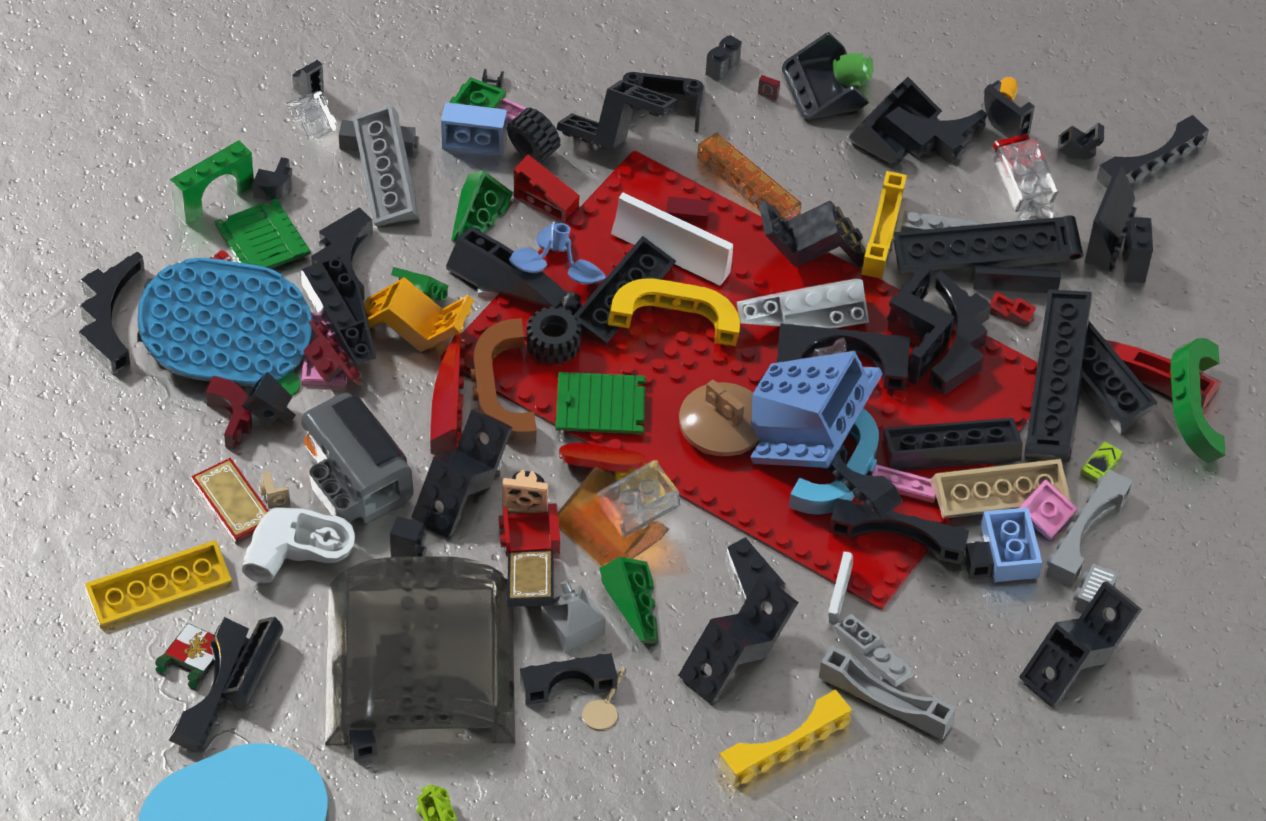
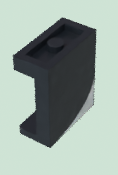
(1005, 114)

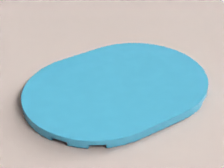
(241, 785)

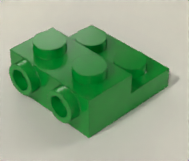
(479, 94)
(429, 286)

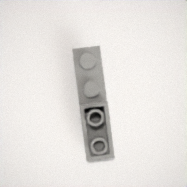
(871, 653)

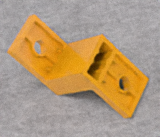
(416, 315)

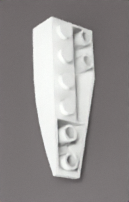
(818, 306)

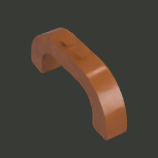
(494, 340)

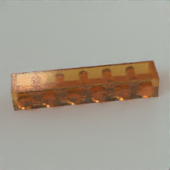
(746, 176)

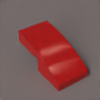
(1015, 311)

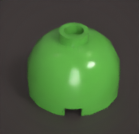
(853, 70)

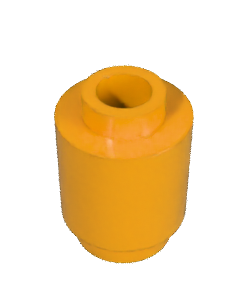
(1009, 87)

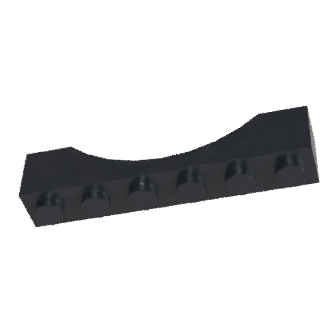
(1187, 137)
(875, 491)
(944, 541)
(193, 722)

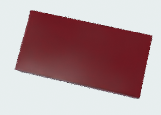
(688, 208)

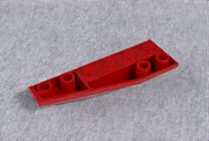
(1156, 371)
(446, 400)

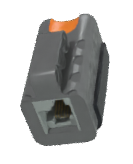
(355, 459)

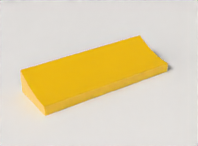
(157, 583)

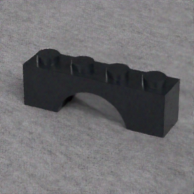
(595, 671)

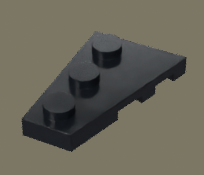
(750, 565)

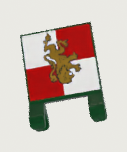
(191, 651)

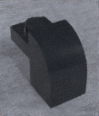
(1081, 145)
(273, 185)

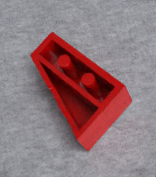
(543, 190)

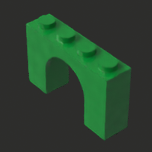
(189, 186)

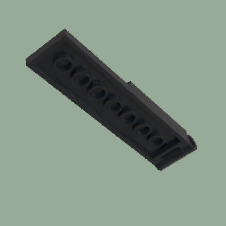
(990, 244)
(1058, 376)

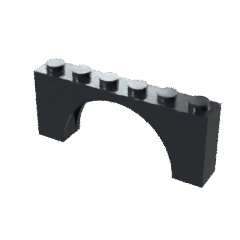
(885, 351)

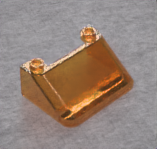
(593, 529)

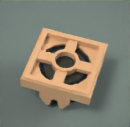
(525, 493)

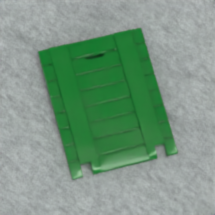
(263, 236)
(600, 403)

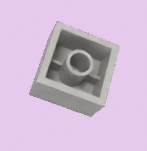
(573, 618)

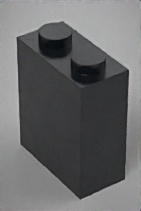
(1137, 249)

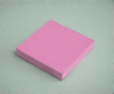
(1049, 509)

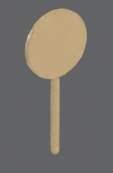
(601, 713)

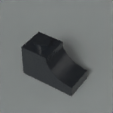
(309, 79)

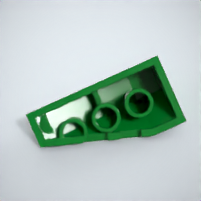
(480, 203)
(630, 588)

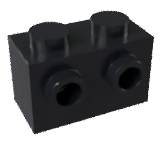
(407, 538)

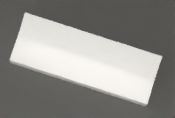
(687, 244)

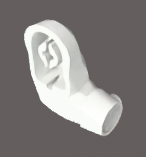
(295, 536)

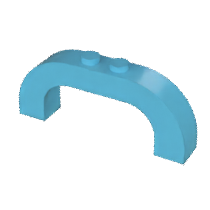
(821, 499)

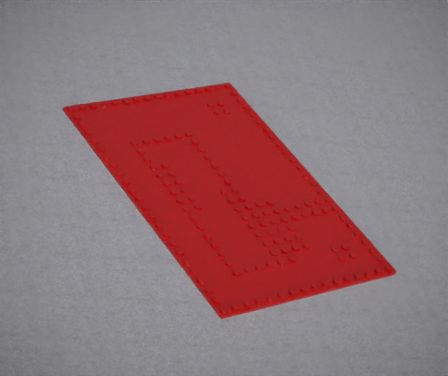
(680, 355)

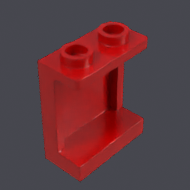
(530, 531)

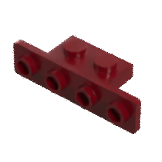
(327, 357)

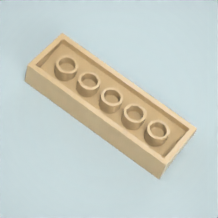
(994, 487)

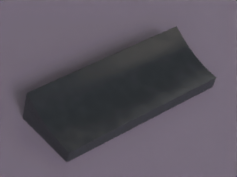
(641, 262)
(1113, 384)
(953, 444)

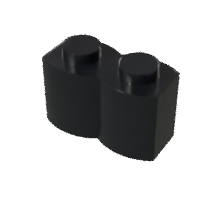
(723, 57)

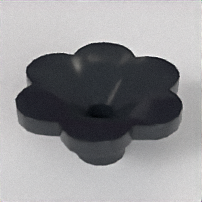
(571, 302)

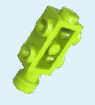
(435, 804)

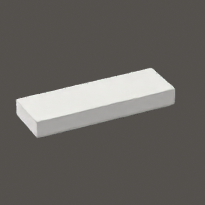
(840, 587)

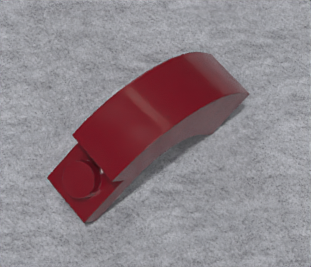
(230, 397)

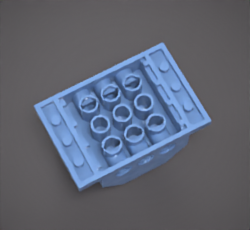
(808, 408)

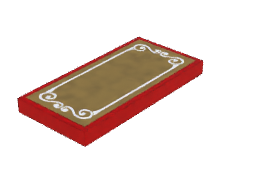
(231, 498)

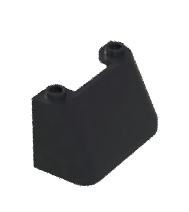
(870, 133)

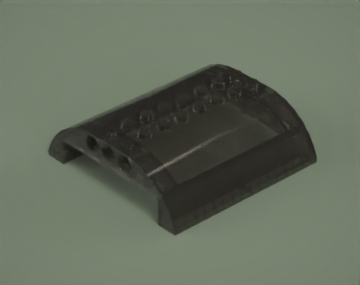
(419, 648)

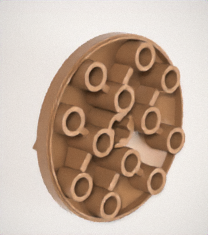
(719, 419)

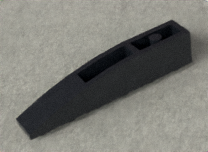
(487, 266)
(340, 306)

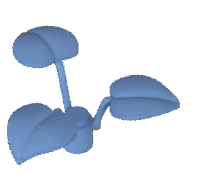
(556, 238)

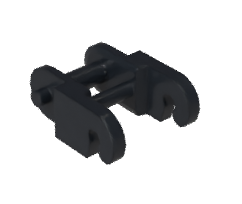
(499, 81)

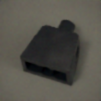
(269, 401)

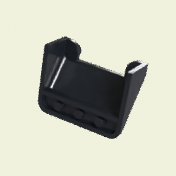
(813, 80)

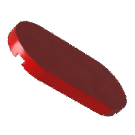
(601, 456)

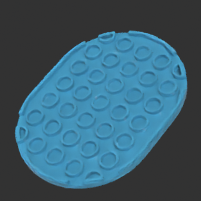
(224, 321)

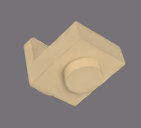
(273, 496)

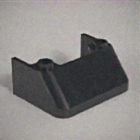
(674, 87)

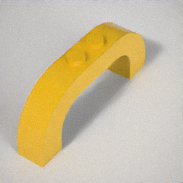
(677, 297)

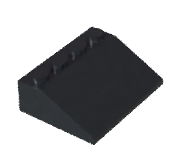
(1111, 221)

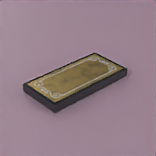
(530, 578)

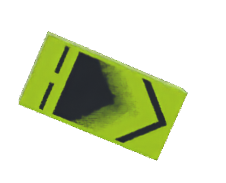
(1101, 461)

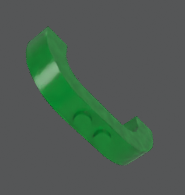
(1186, 398)

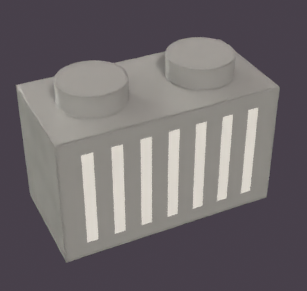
(1091, 583)

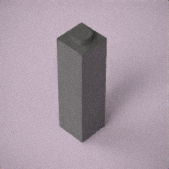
(348, 137)

